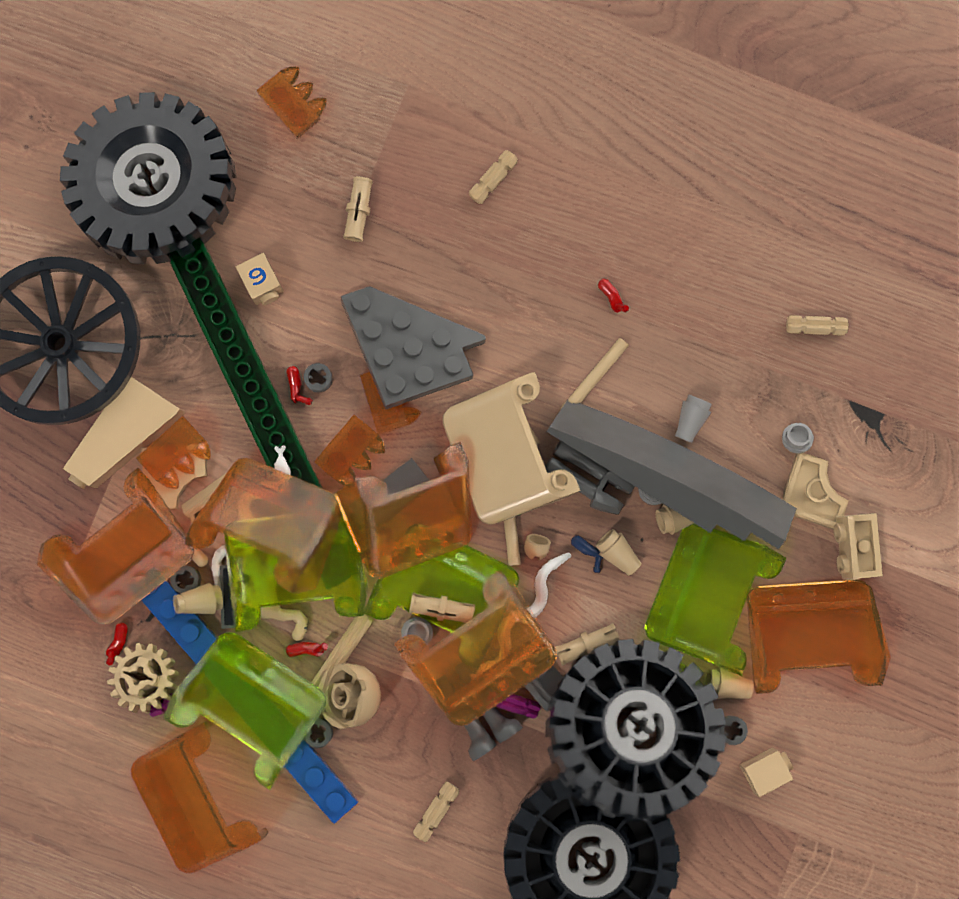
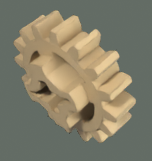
(140, 690)

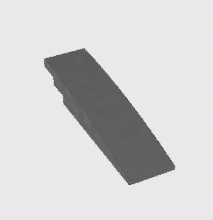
(675, 475)

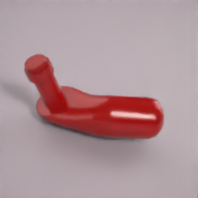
(613, 296)
(295, 386)
(117, 644)
(309, 648)

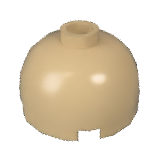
(350, 695)

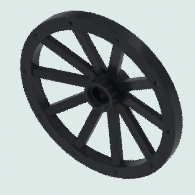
(72, 346)

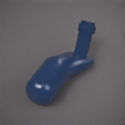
(587, 549)

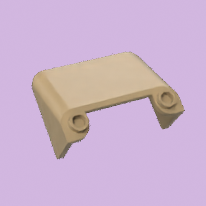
(502, 453)

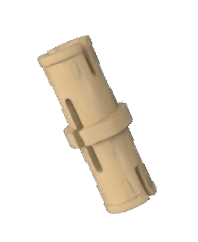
(361, 189)
(441, 608)
(586, 643)

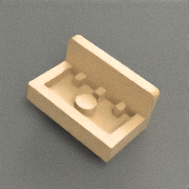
(858, 546)

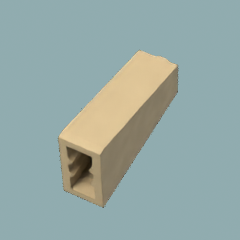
(120, 434)

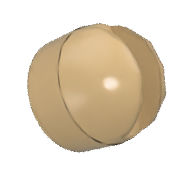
(537, 546)

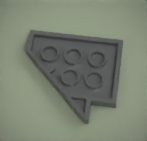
(408, 346)

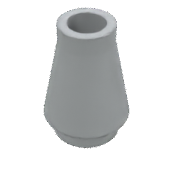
(692, 417)

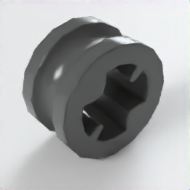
(317, 387)
(195, 574)
(327, 734)
(736, 739)

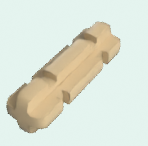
(493, 177)
(817, 325)
(436, 811)

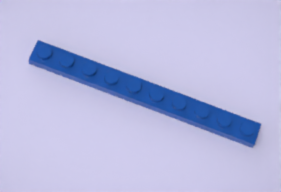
(306, 764)

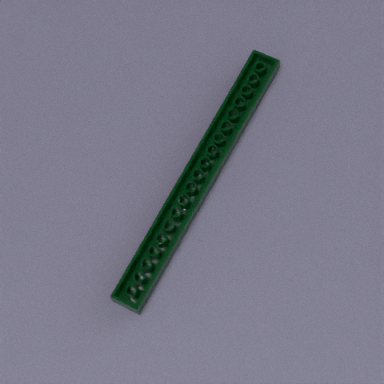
(240, 361)

